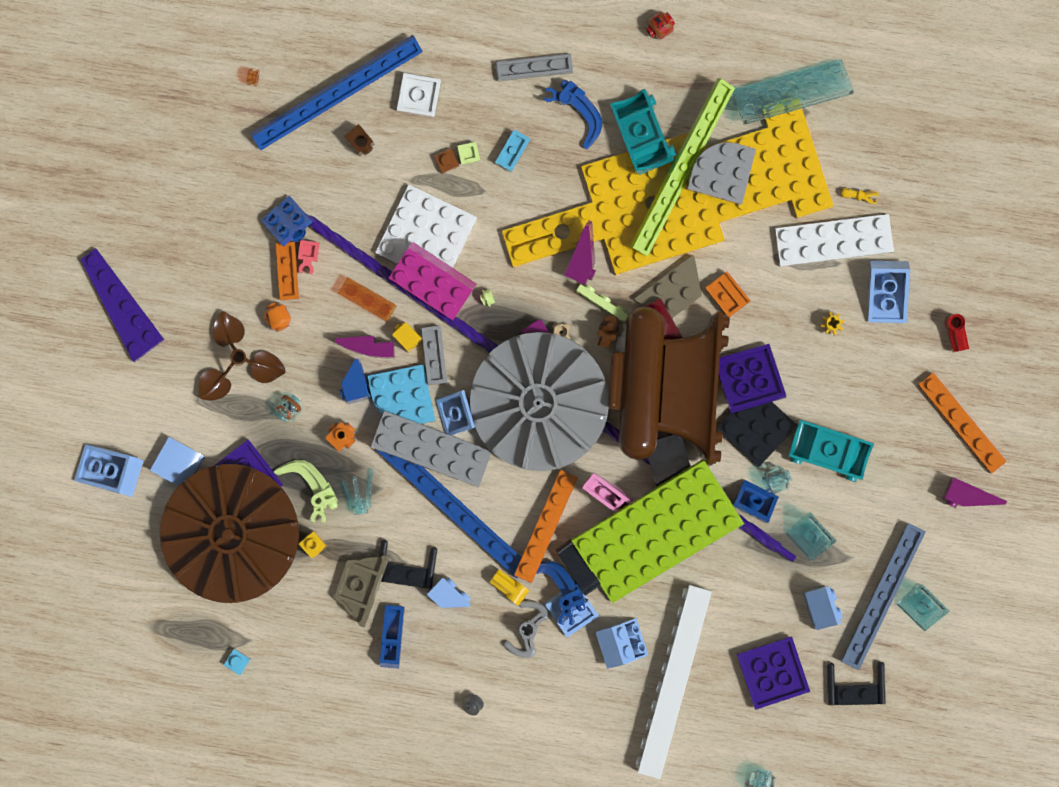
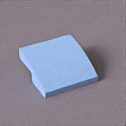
(176, 462)
(581, 618)

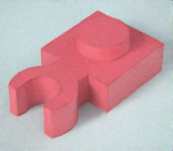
(308, 253)

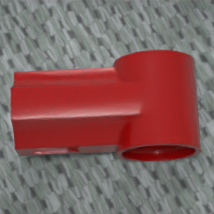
(957, 335)

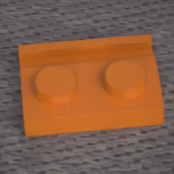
(727, 294)

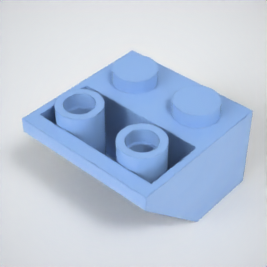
(822, 607)
(621, 643)

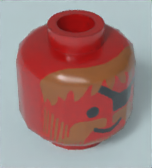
(660, 25)

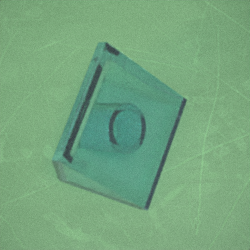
(810, 536)
(922, 606)

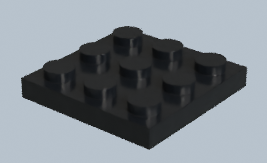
(757, 430)

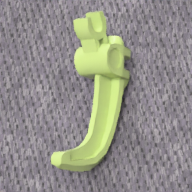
(323, 492)

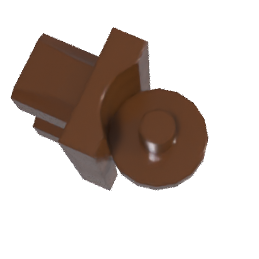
(608, 330)

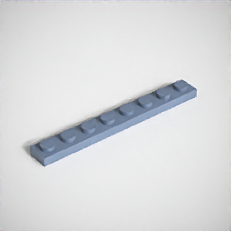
(883, 596)

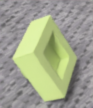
(468, 153)

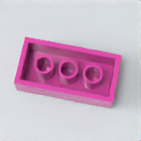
(432, 280)

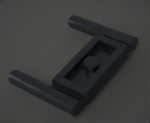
(409, 575)
(856, 693)

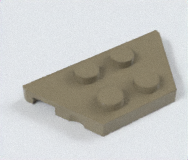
(676, 289)
(360, 585)

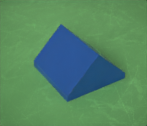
(755, 501)

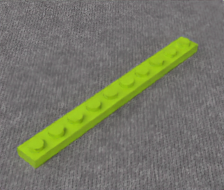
(682, 167)

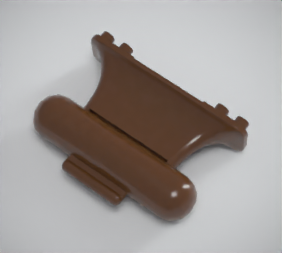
(667, 385)

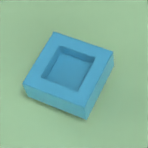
(237, 662)

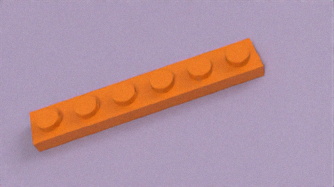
(962, 423)
(545, 526)

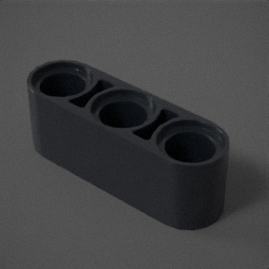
(577, 567)

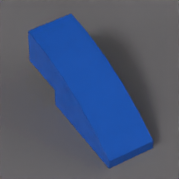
(392, 636)

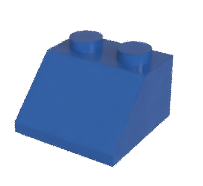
(354, 384)

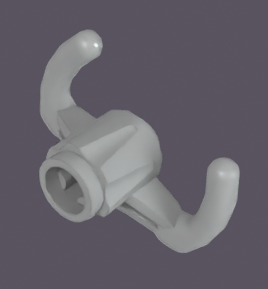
(527, 630)

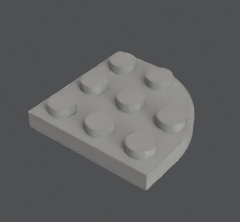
(722, 172)

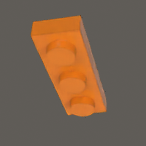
(287, 271)

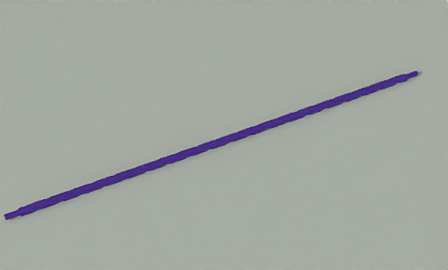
(489, 346)

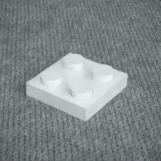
(419, 95)

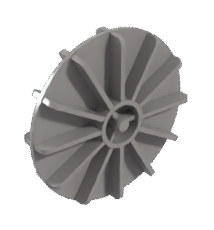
(539, 401)

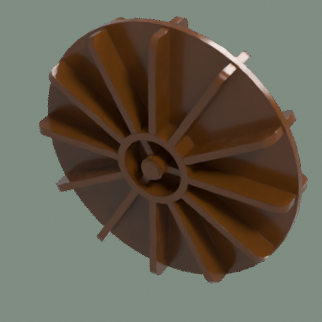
(229, 533)

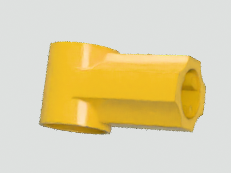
(512, 589)

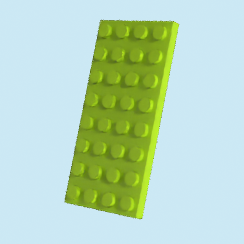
(657, 531)

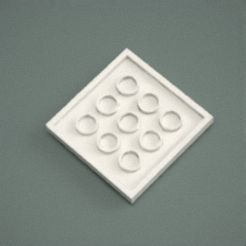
(430, 224)

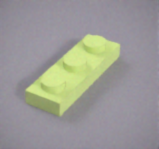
(602, 302)

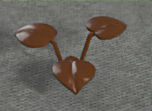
(265, 366)

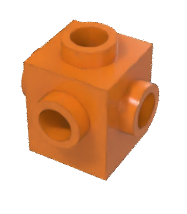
(334, 439)

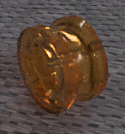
(253, 77)

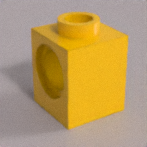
(406, 336)
(313, 544)

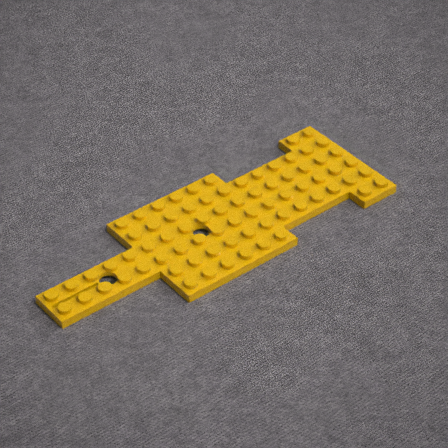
(781, 172)

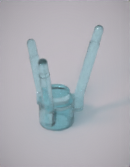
(359, 506)

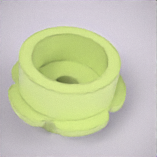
(487, 297)

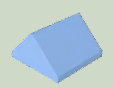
(455, 413)

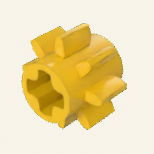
(835, 319)

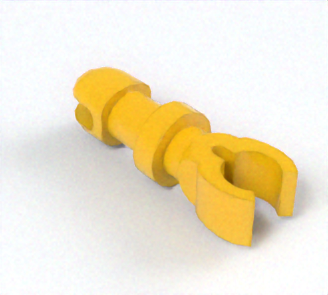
(847, 193)

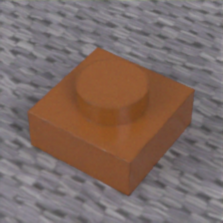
(446, 161)

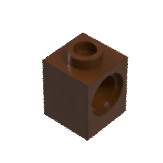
(356, 133)

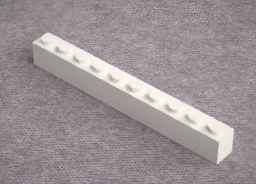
(674, 681)

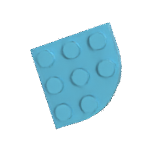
(403, 394)

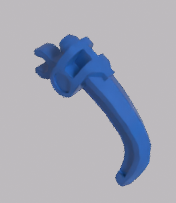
(576, 97)
(571, 593)

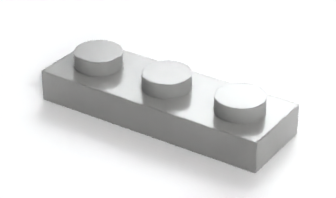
(434, 355)

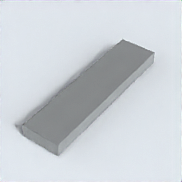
(534, 67)

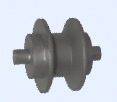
(472, 704)

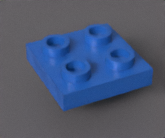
(287, 221)

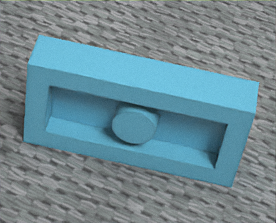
(512, 151)

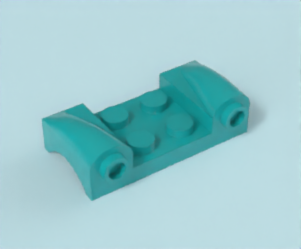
(642, 132)
(830, 450)

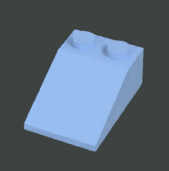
(888, 291)
(108, 470)

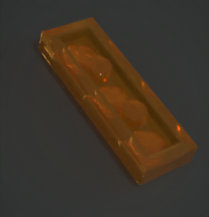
(367, 299)

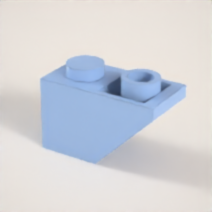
(447, 596)

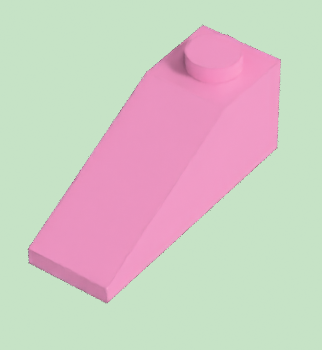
(607, 492)

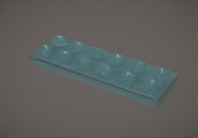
(792, 91)

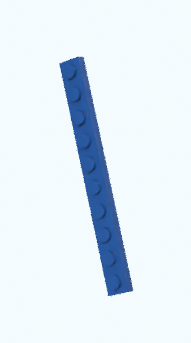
(336, 92)
(457, 512)

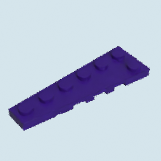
(127, 316)

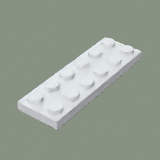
(834, 240)

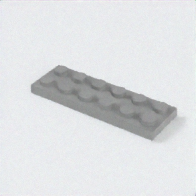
(431, 449)

